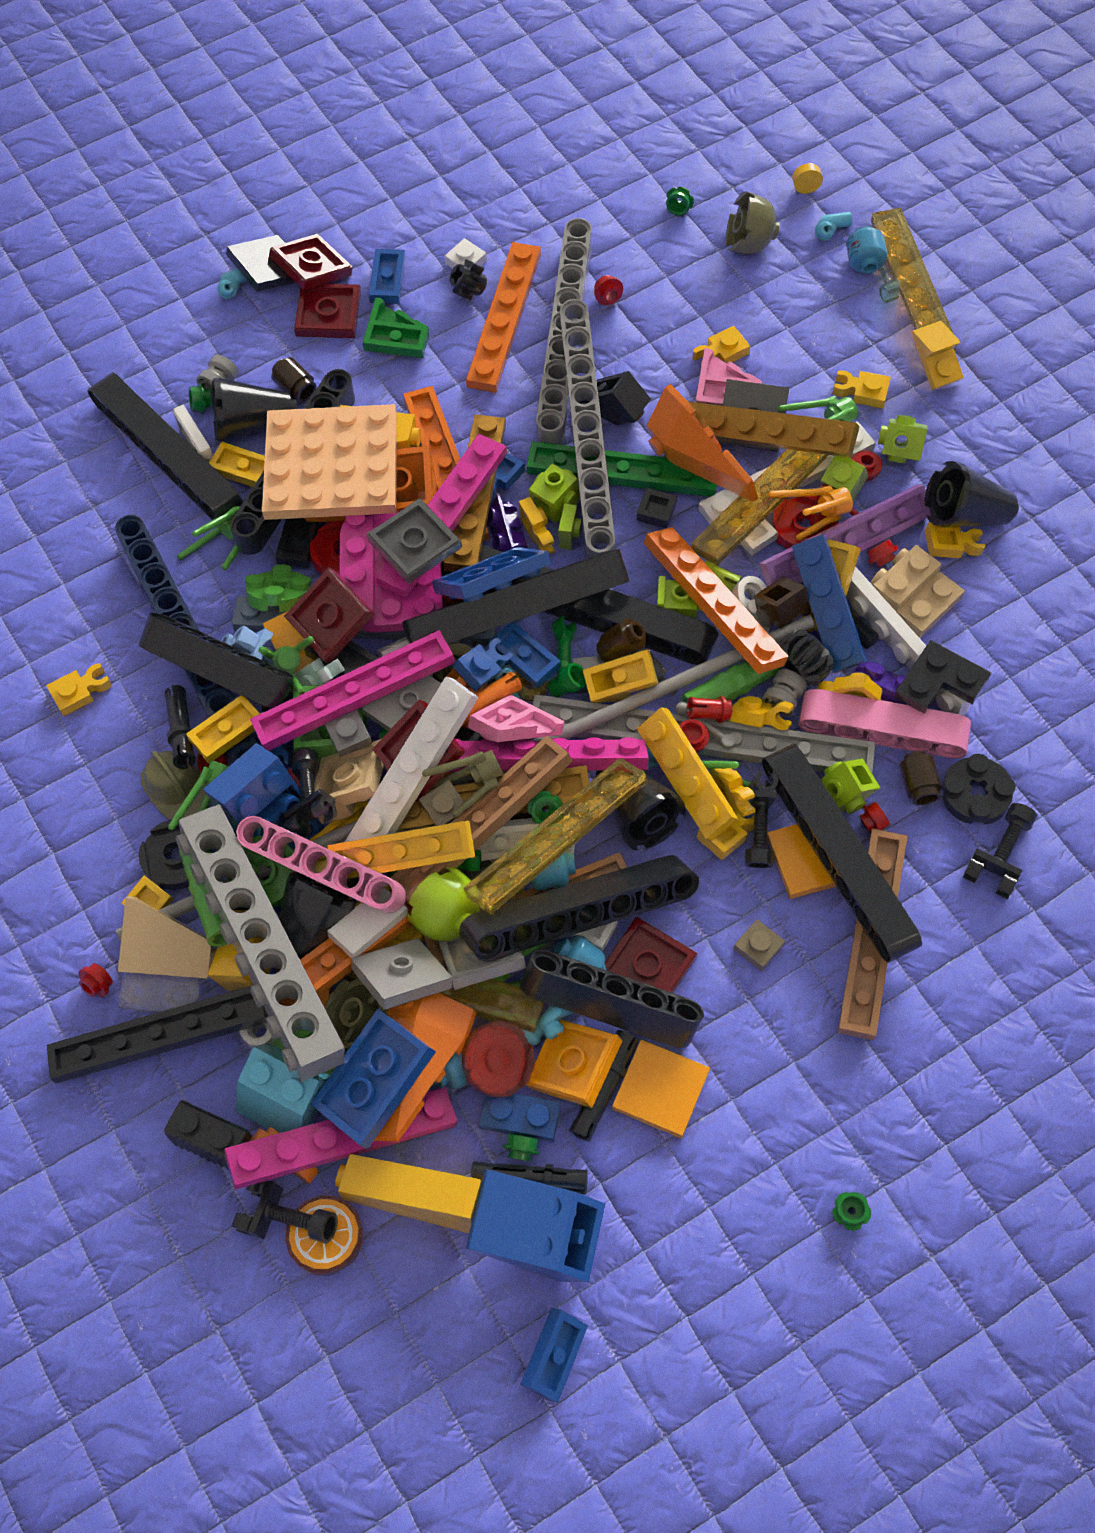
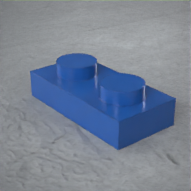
(387, 275)
(528, 656)
(521, 1116)
(554, 1355)

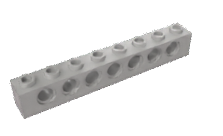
(306, 1055)

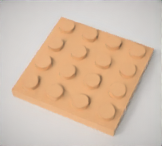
(330, 462)

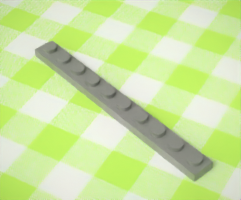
(750, 743)

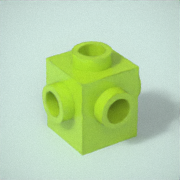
(901, 451)
(554, 489)
(850, 784)

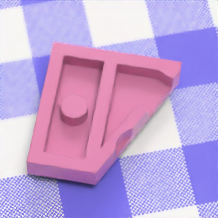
(714, 378)
(514, 720)

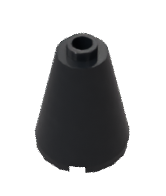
(243, 407)
(967, 498)
(648, 814)
(310, 912)

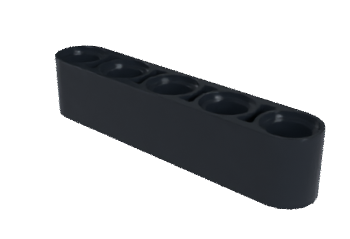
(216, 660)
(611, 998)

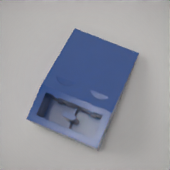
(257, 787)
(536, 1227)

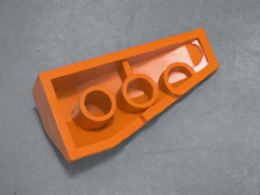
(686, 444)
(413, 480)
(444, 1028)

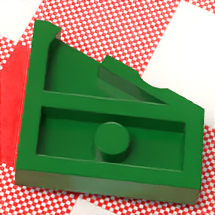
(394, 332)

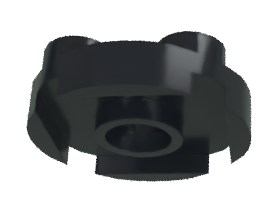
(978, 808)
(154, 861)

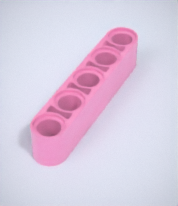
(885, 723)
(305, 858)

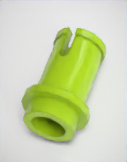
(728, 578)

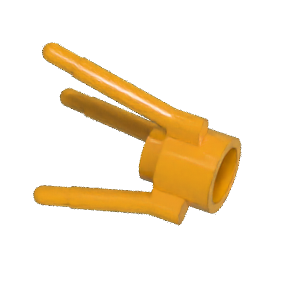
(831, 504)

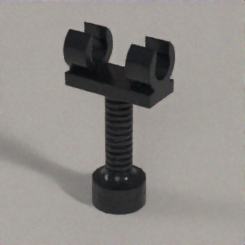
(314, 803)
(1019, 818)
(759, 855)
(320, 1225)

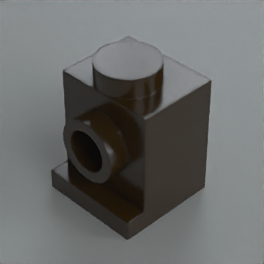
(781, 602)

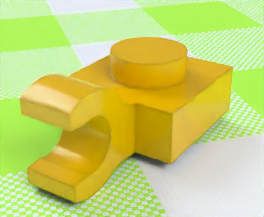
(755, 713)

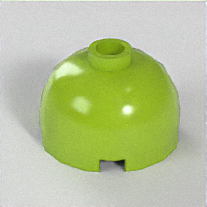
(441, 905)

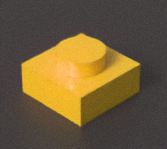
(150, 893)

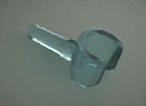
(889, 290)

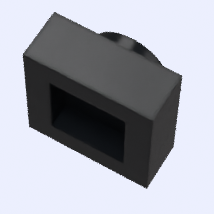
(656, 508)

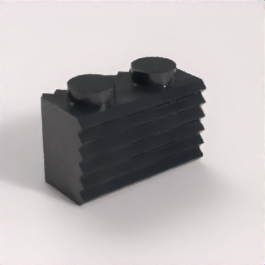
(204, 1133)

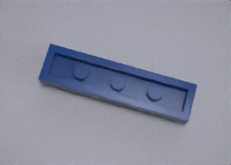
(829, 603)

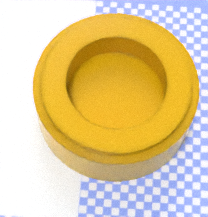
(807, 178)

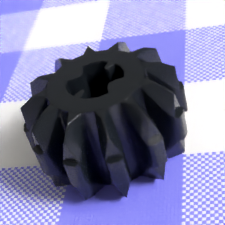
(806, 656)

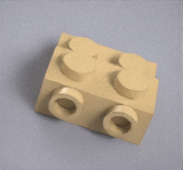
(917, 589)
(349, 779)

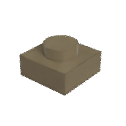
(442, 803)
(759, 945)

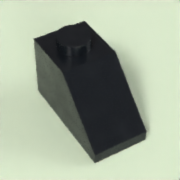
(620, 398)

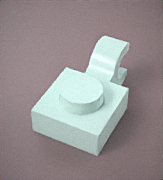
(317, 673)

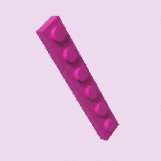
(454, 497)
(352, 690)
(592, 752)
(323, 1143)

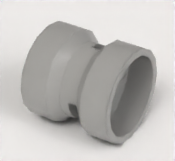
(217, 367)
(786, 687)

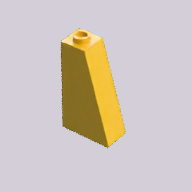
(410, 1191)

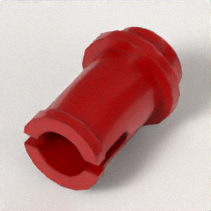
(710, 708)

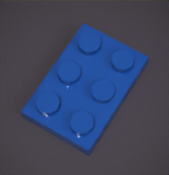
(493, 573)
(373, 1078)

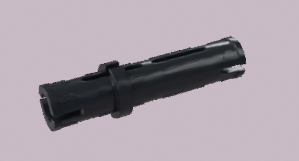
(179, 726)
(588, 1118)
(568, 1179)

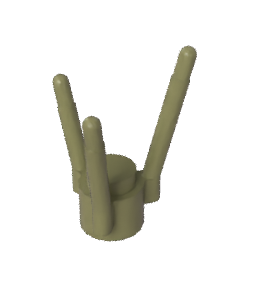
(481, 766)

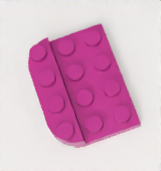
(361, 565)

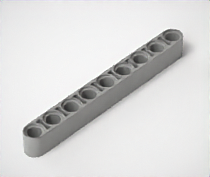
(570, 284)
(587, 416)

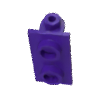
(502, 520)

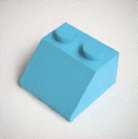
(274, 1094)

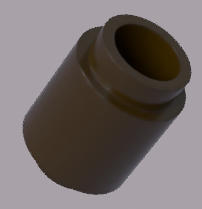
(293, 379)
(621, 640)
(920, 778)

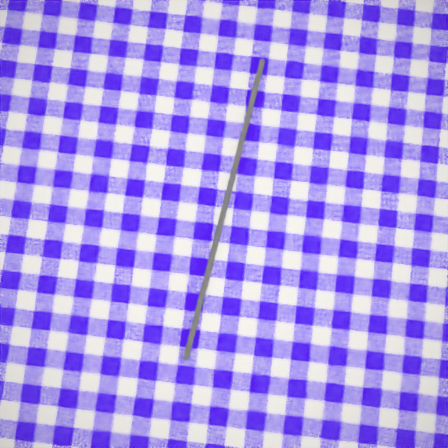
(570, 730)

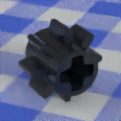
(468, 279)

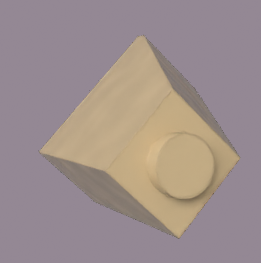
(161, 944)

